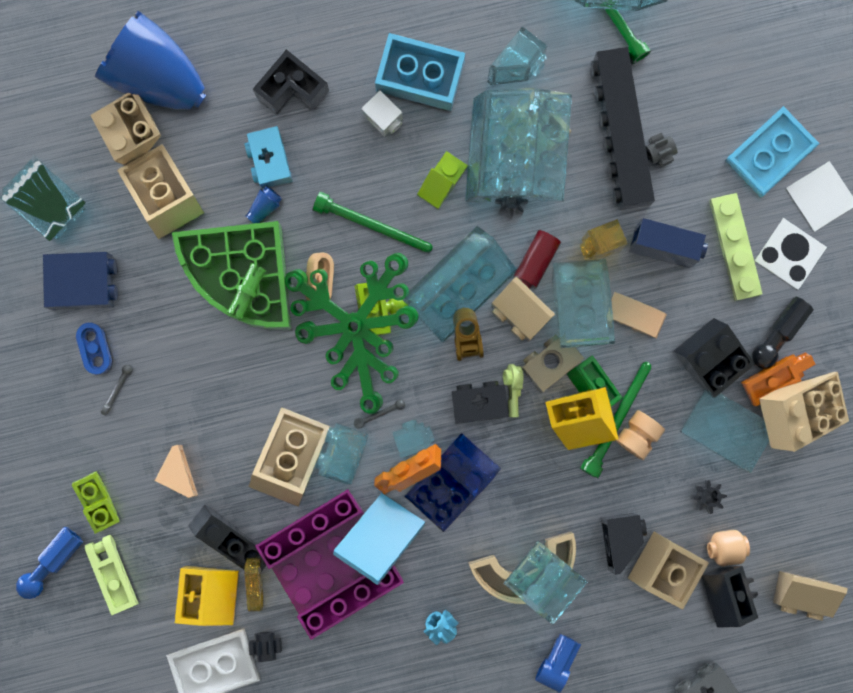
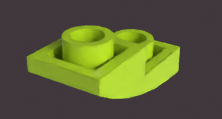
(96, 502)

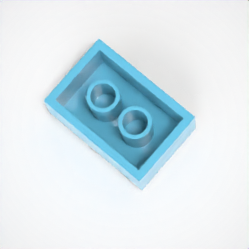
(420, 72)

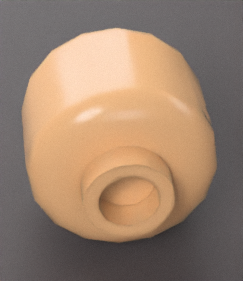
(728, 548)

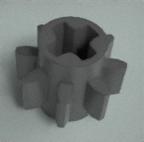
(661, 149)

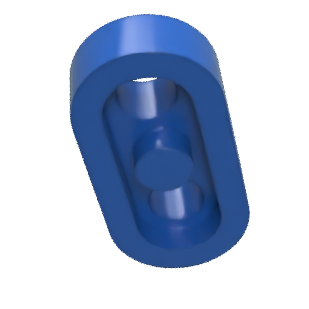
(93, 349)

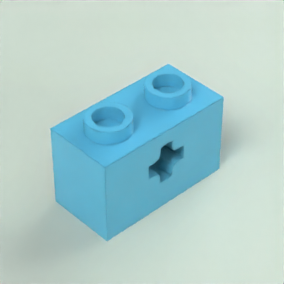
(268, 142)

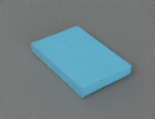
(772, 151)
(379, 538)

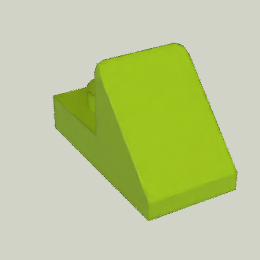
(442, 180)

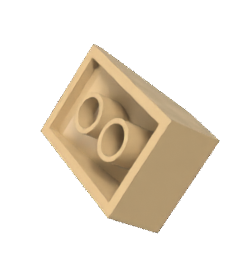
(160, 191)
(289, 457)

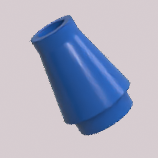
(263, 205)

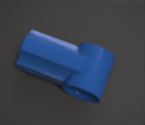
(555, 669)

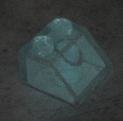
(519, 59)

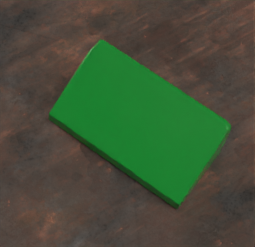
(591, 376)

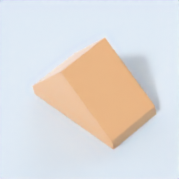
(176, 473)

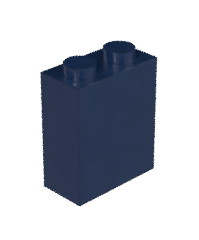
(668, 243)
(79, 280)

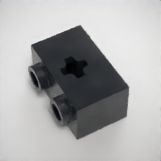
(494, 408)

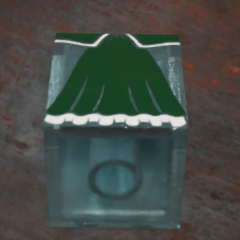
(42, 199)

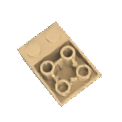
(804, 411)

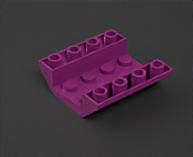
(315, 579)

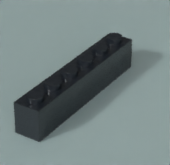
(623, 128)

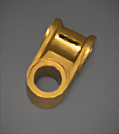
(467, 339)

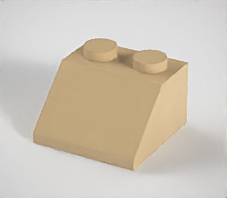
(521, 310)
(668, 570)
(808, 595)

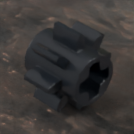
(511, 209)
(716, 495)
(265, 646)

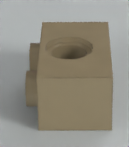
(541, 375)

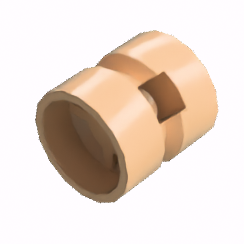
(640, 435)

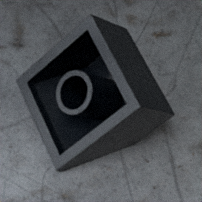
(622, 539)

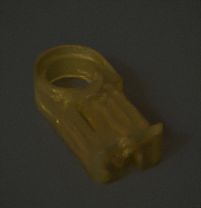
(253, 584)

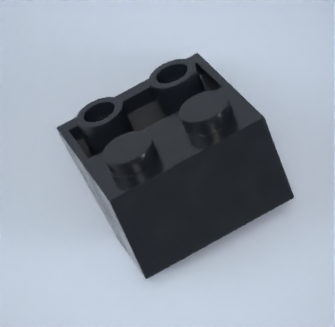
(714, 357)

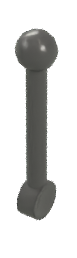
(126, 370)
(359, 422)

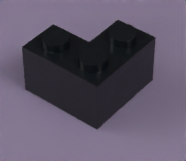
(288, 78)

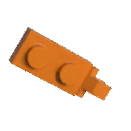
(782, 374)
(410, 471)

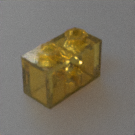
(603, 241)

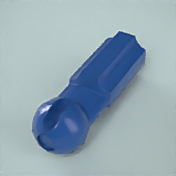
(50, 561)

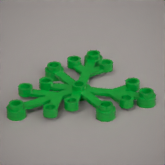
(361, 356)

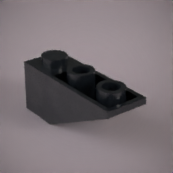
(224, 537)

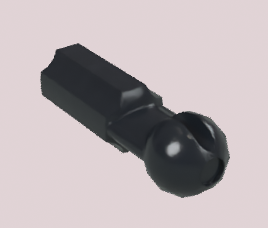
(783, 330)

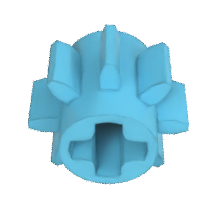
(441, 627)

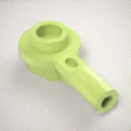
(513, 379)

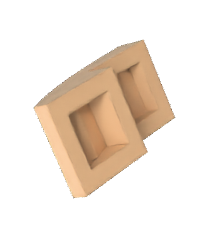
(637, 315)

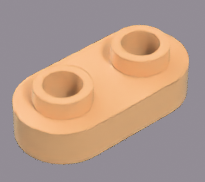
(321, 261)

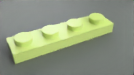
(735, 247)

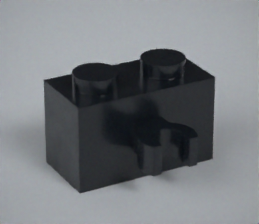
(730, 596)

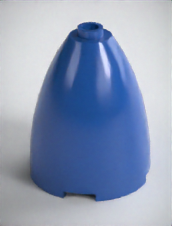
(151, 66)

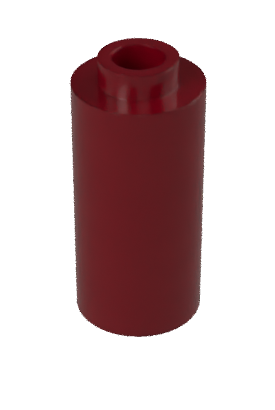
(537, 259)

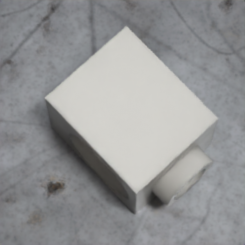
(382, 114)

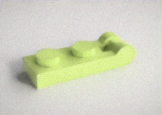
(111, 575)

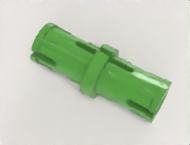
(246, 290)

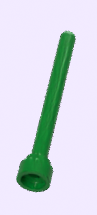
(637, 49)
(325, 204)
(594, 463)

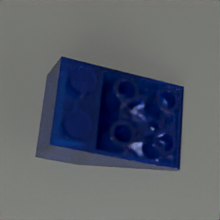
(461, 478)

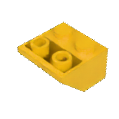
(582, 419)
(206, 596)

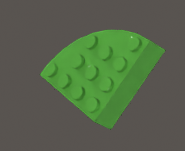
(219, 260)

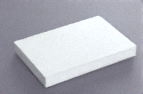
(214, 665)

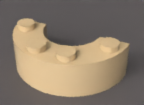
(493, 575)

